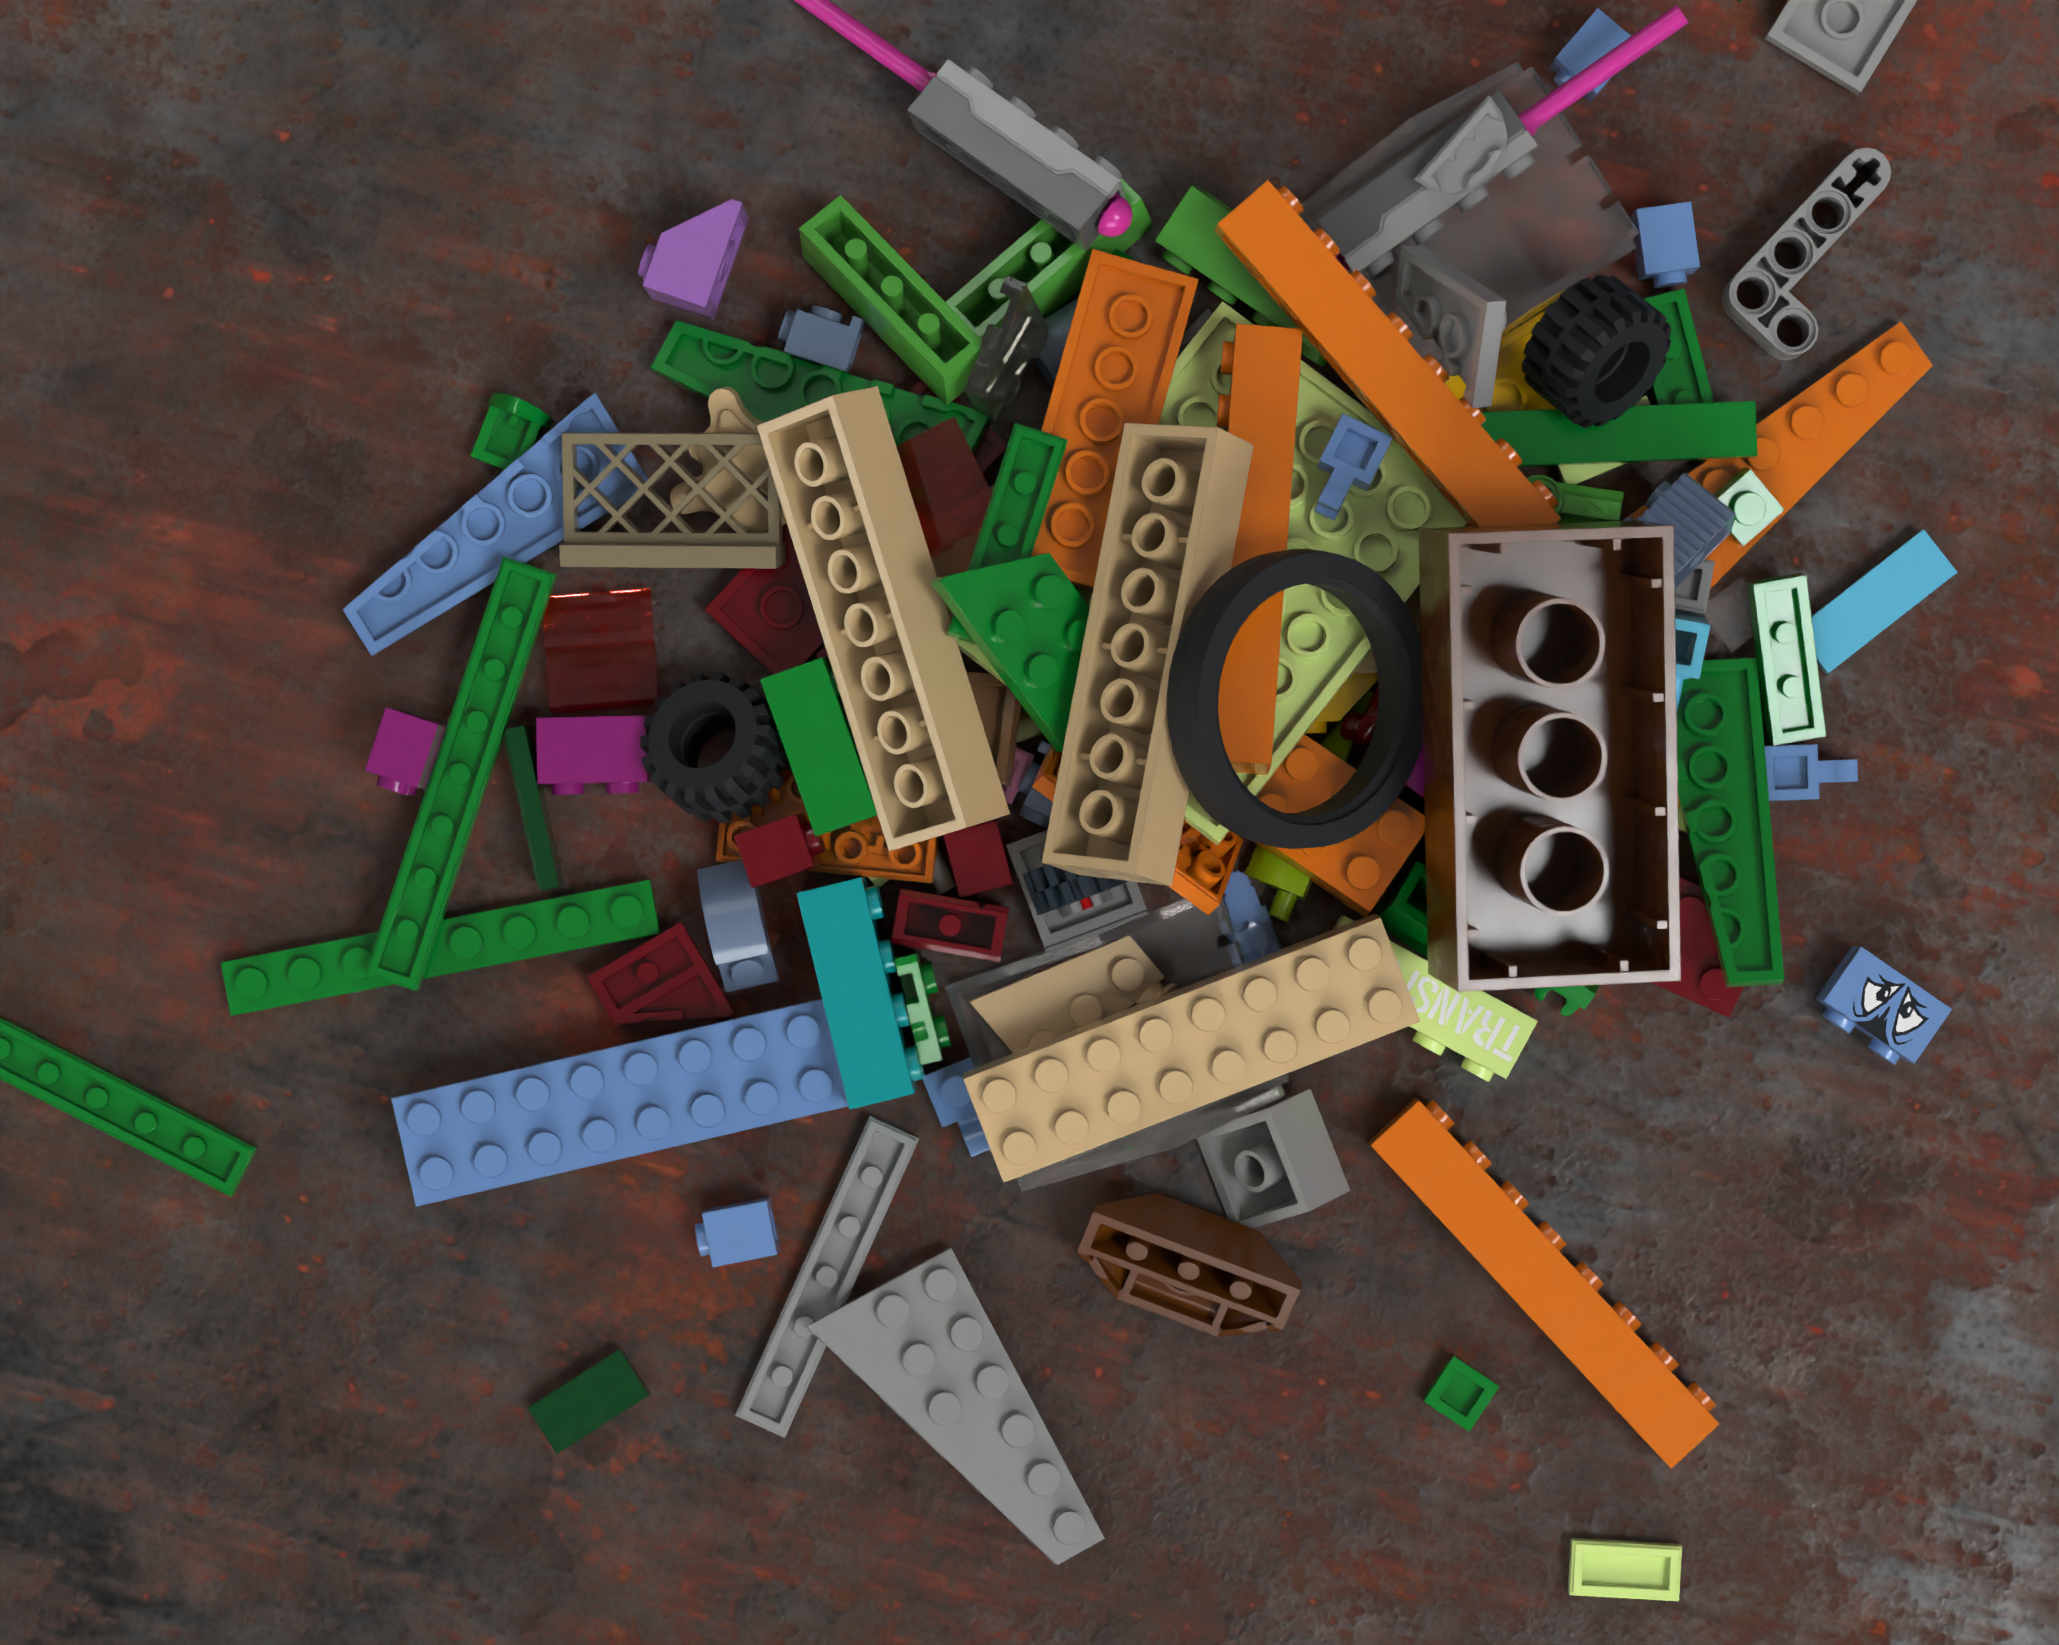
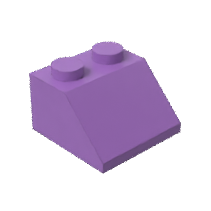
(695, 259)

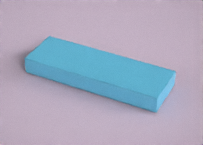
(1878, 599)

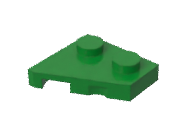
(928, 1030)

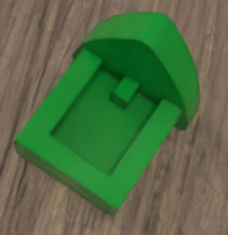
(508, 430)

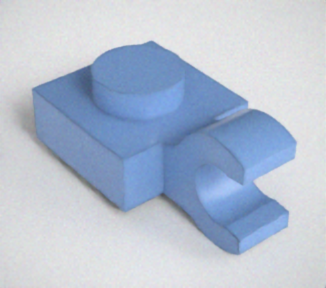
(1351, 459)
(1796, 772)
(955, 1105)

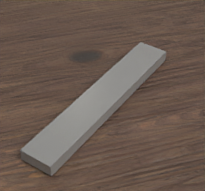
(827, 1274)

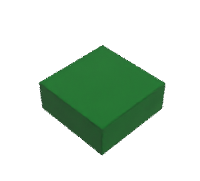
(1460, 1392)

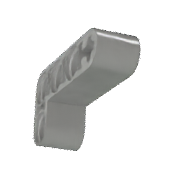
(1811, 244)

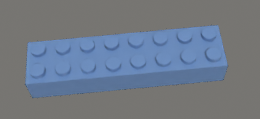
(619, 1102)

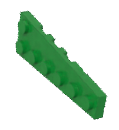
(777, 383)
(1729, 817)

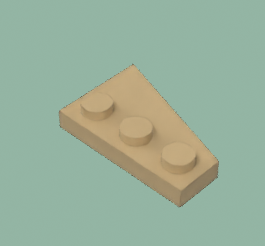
(1068, 994)

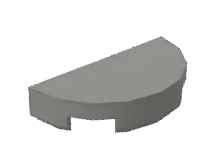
(1470, 153)

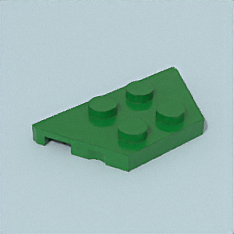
(1029, 630)

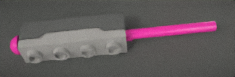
(1000, 139)
(1399, 208)

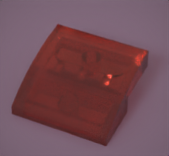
(945, 485)
(601, 650)

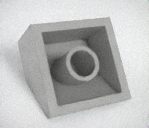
(1274, 1162)

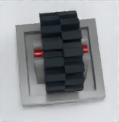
(1069, 902)

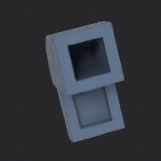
(736, 926)

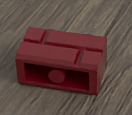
(950, 925)

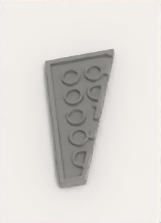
(947, 1376)

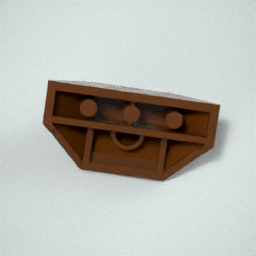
(1189, 1265)

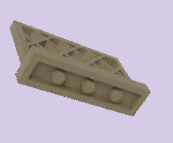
(660, 547)

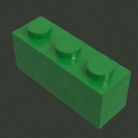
(819, 745)

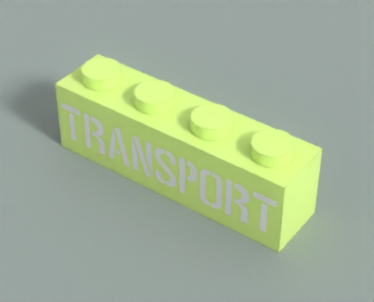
(1467, 1022)

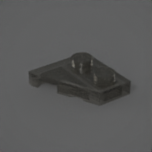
(1006, 351)

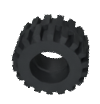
(1596, 351)
(684, 726)

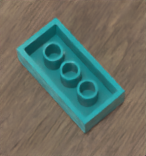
(858, 992)

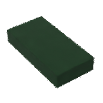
(589, 1400)

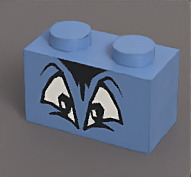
(1882, 1006)

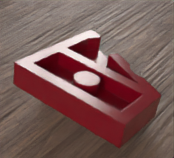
(661, 982)

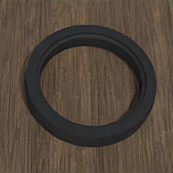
(1195, 692)

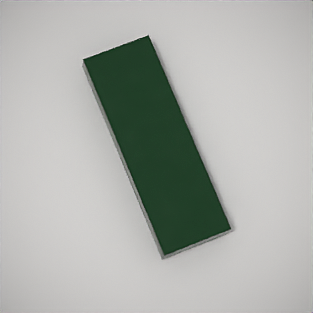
(533, 808)

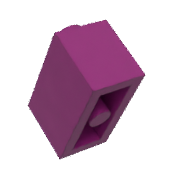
(405, 751)
(591, 752)

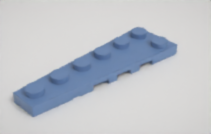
(509, 518)

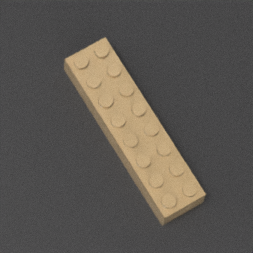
(1161, 549)
(882, 618)
(1190, 1047)

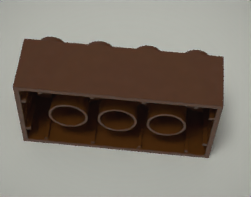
(1550, 754)

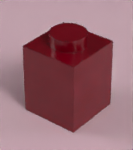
(779, 849)
(978, 858)

